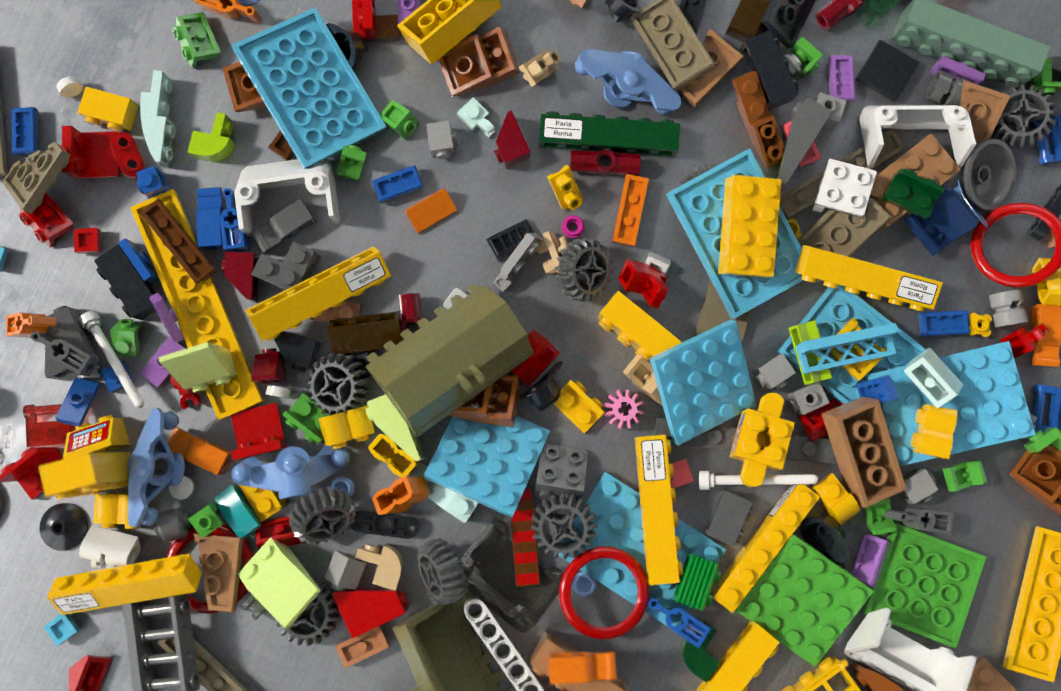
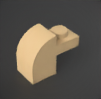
(642, 376)
(389, 564)

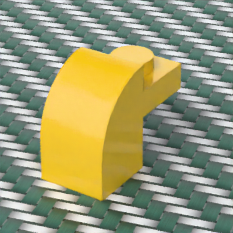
(836, 499)

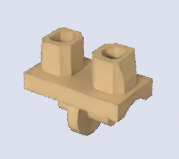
(540, 67)
(551, 244)

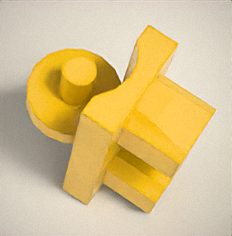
(566, 189)

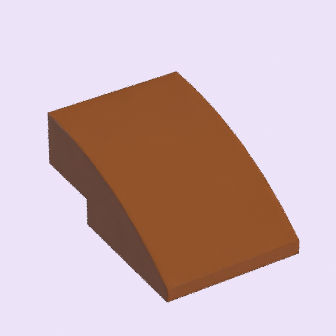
(479, 62)
(241, 89)
(494, 404)
(1041, 476)

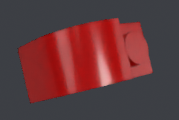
(644, 280)

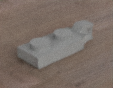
(515, 262)

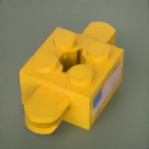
(762, 440)

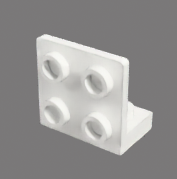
(844, 188)

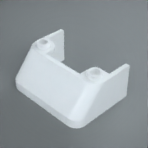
(950, 117)
(317, 178)
(906, 660)

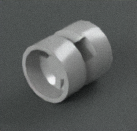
(1008, 308)

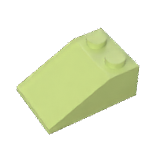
(200, 366)
(393, 425)
(279, 582)

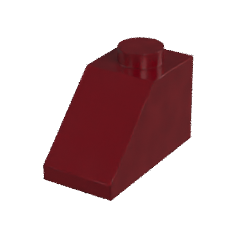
(511, 143)
(238, 270)
(269, 367)

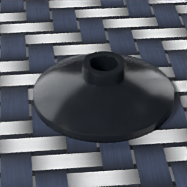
(73, 523)

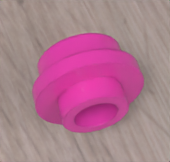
(573, 220)

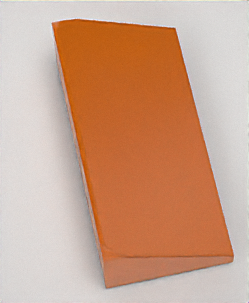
(431, 210)

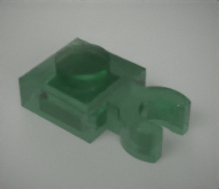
(878, 7)

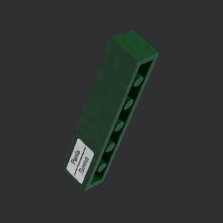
(603, 133)

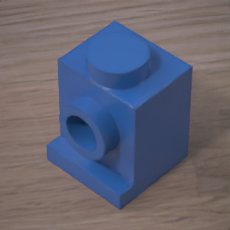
(152, 182)

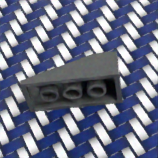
(805, 126)

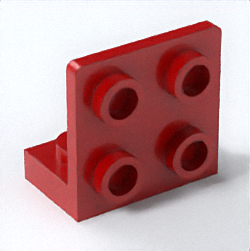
(89, 154)
(258, 431)
(27, 470)

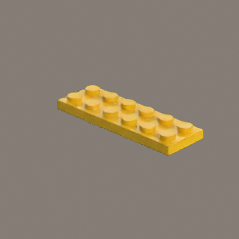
(1036, 626)

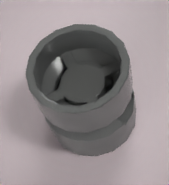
(945, 88)

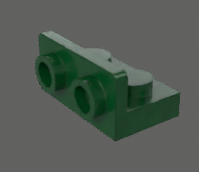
(913, 193)

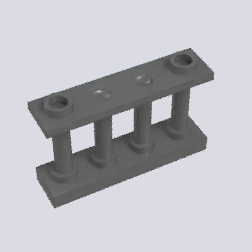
(140, 646)

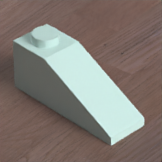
(450, 501)

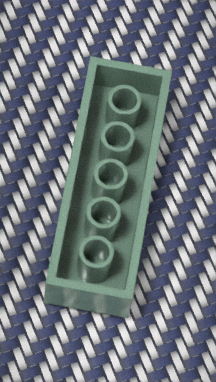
(968, 40)

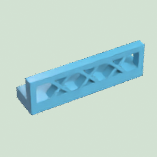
(850, 338)

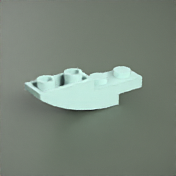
(156, 126)

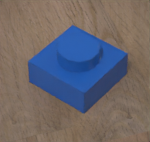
(111, 379)

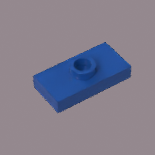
(25, 130)
(397, 184)
(139, 260)
(943, 323)
(878, 388)
(77, 402)

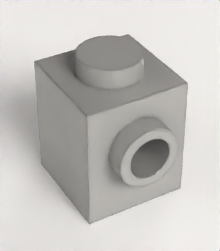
(834, 104)
(441, 139)
(774, 372)
(807, 398)
(919, 486)
(345, 571)

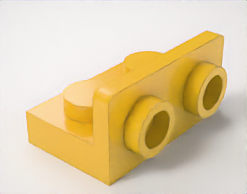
(578, 406)
(263, 502)

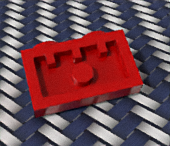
(364, 18)
(47, 221)

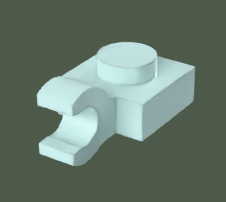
(475, 116)

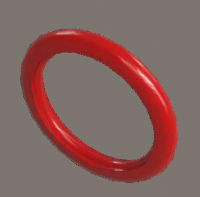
(994, 275)
(224, 530)
(571, 571)

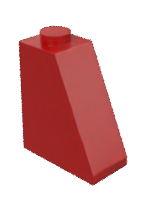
(369, 607)

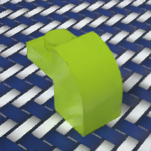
(213, 146)

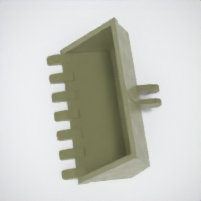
(450, 357)
(447, 651)

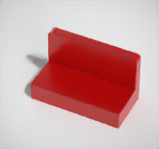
(534, 365)

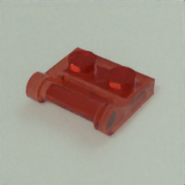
(44, 432)

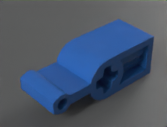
(208, 218)
(233, 238)
(688, 620)

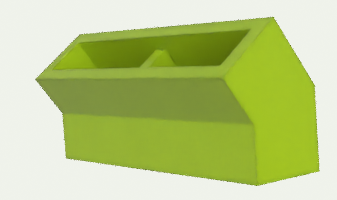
(807, 332)

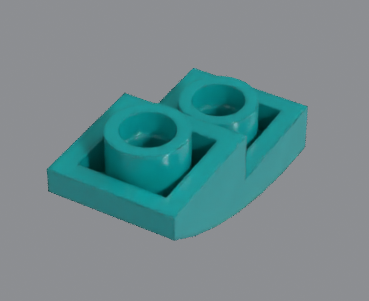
(236, 512)

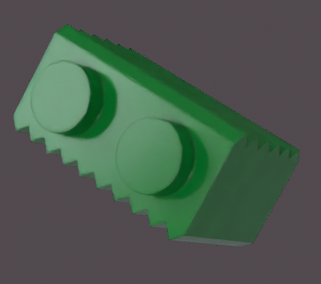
(697, 582)

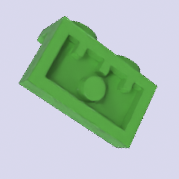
(196, 38)
(305, 417)

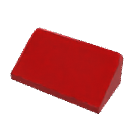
(813, 421)
(277, 529)

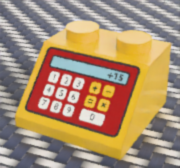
(97, 438)

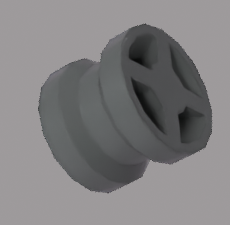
(253, 606)

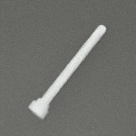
(91, 321)
(709, 480)

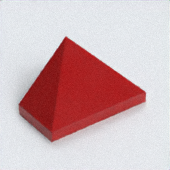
(88, 673)

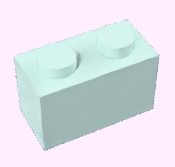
(933, 377)

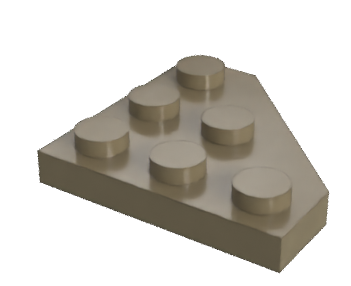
(31, 179)

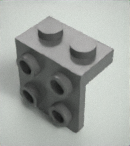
(560, 472)

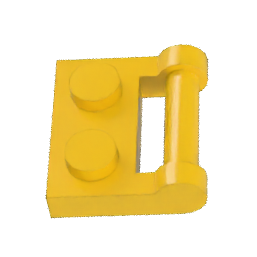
(860, 369)

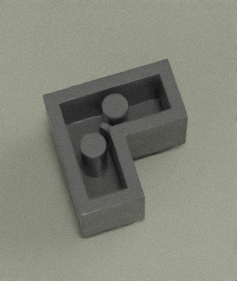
(295, 269)

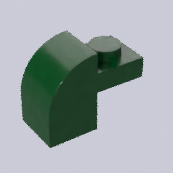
(698, 659)

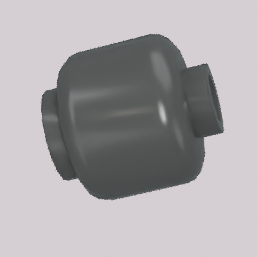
(172, 525)

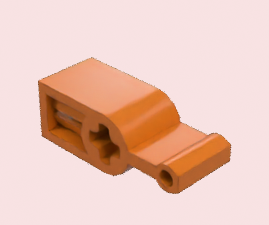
(229, 9)
(27, 323)
(1047, 348)
(200, 451)
(581, 667)

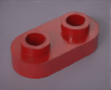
(126, 154)

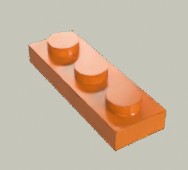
(630, 210)

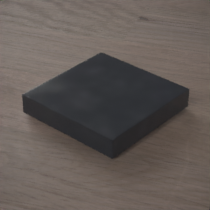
(887, 70)

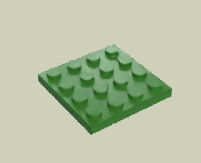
(926, 585)
(804, 599)

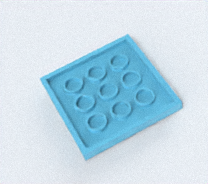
(703, 381)
(487, 461)

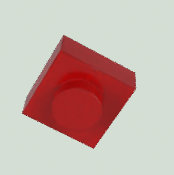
(87, 240)

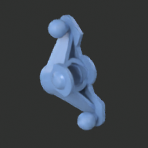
(628, 78)
(152, 467)
(292, 472)

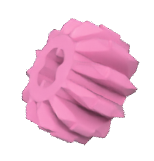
(630, 413)

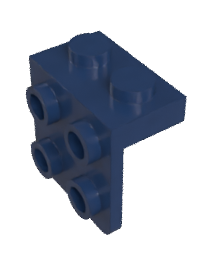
(946, 222)

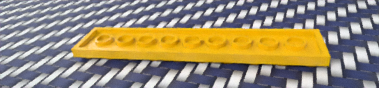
(199, 311)

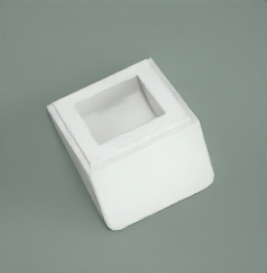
(658, 262)

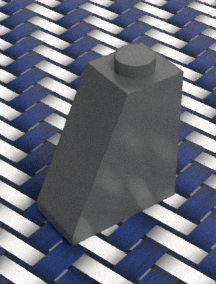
(68, 329)

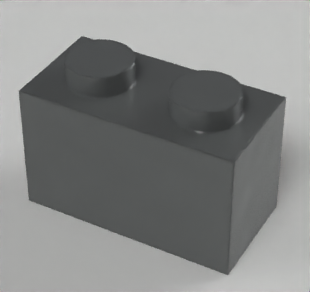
(728, 518)

